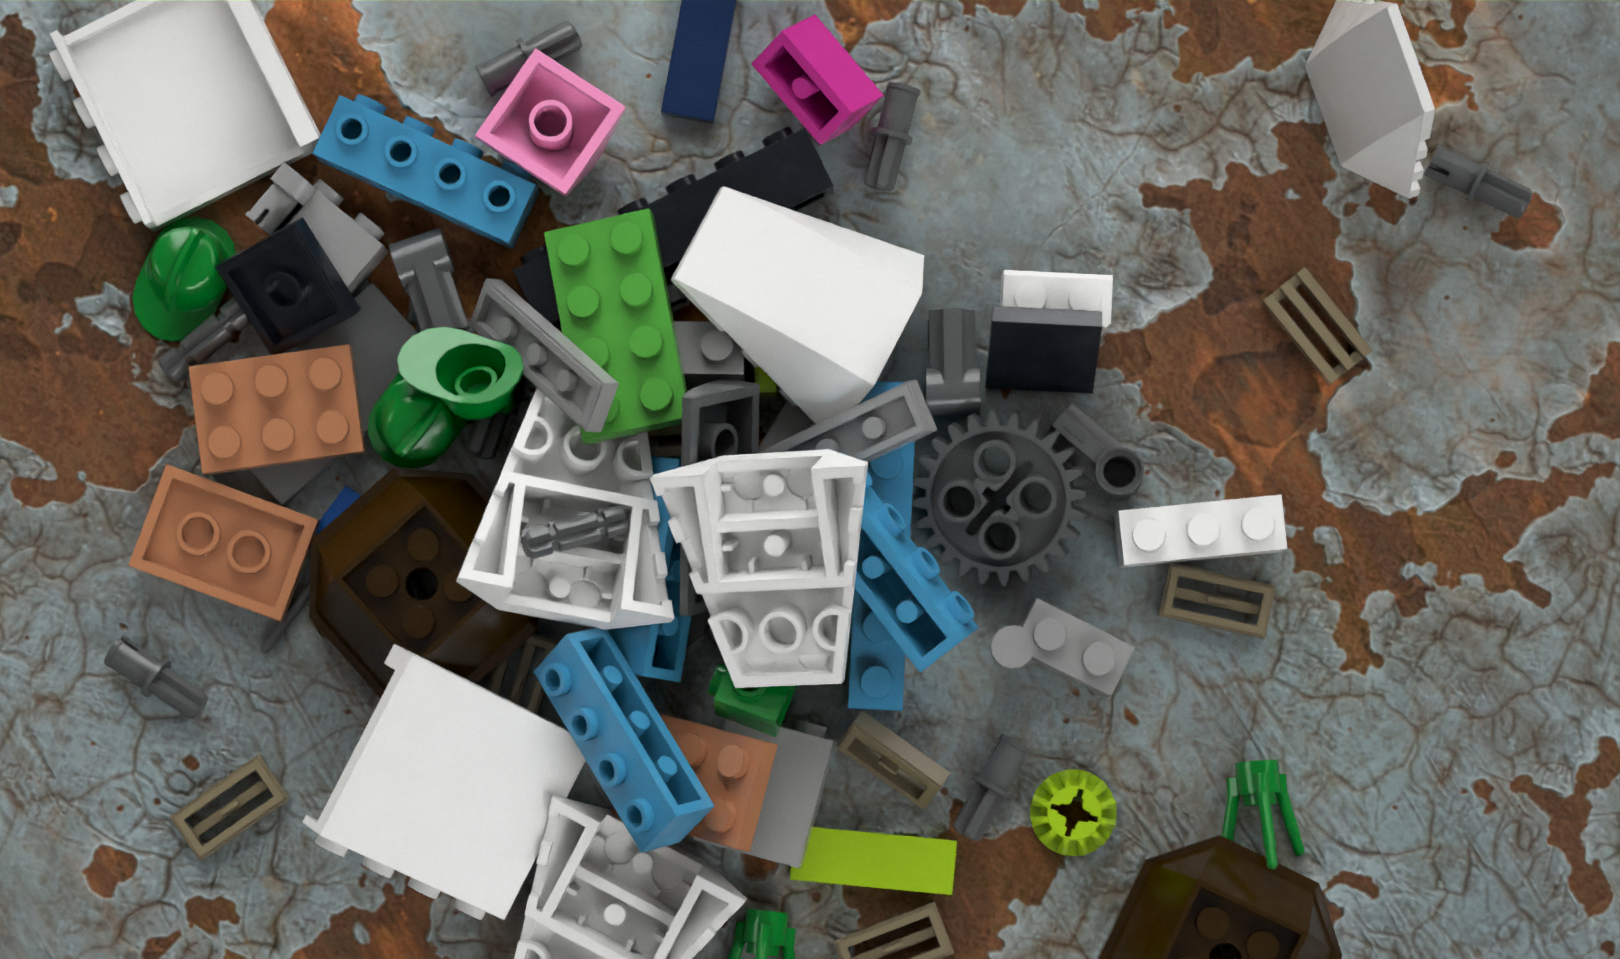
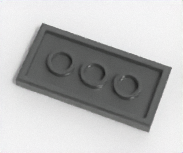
(376, 341)

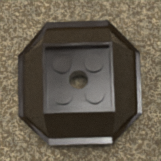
(366, 568)
(1220, 895)

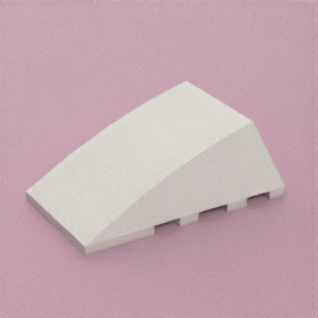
(1372, 93)
(801, 297)
(553, 478)
(772, 558)
(610, 900)

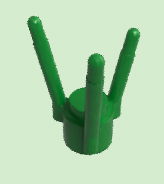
(1260, 785)
(764, 935)

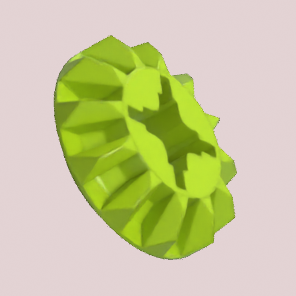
(1050, 825)

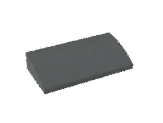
(716, 422)

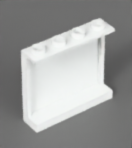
(185, 102)
(449, 787)

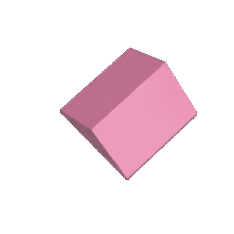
(551, 123)

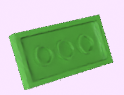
(621, 317)

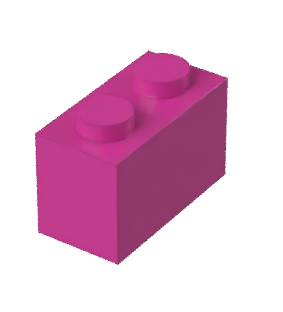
(817, 79)

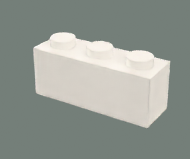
(1200, 531)

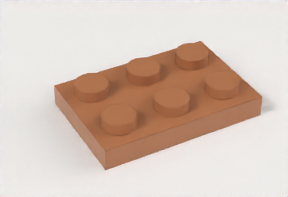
(277, 409)
(224, 543)
(733, 774)

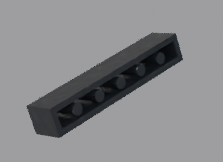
(780, 173)

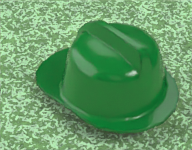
(180, 279)
(463, 370)
(411, 426)

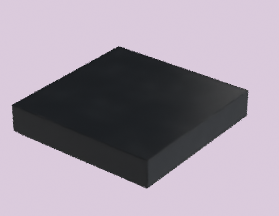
(288, 287)
(1043, 349)

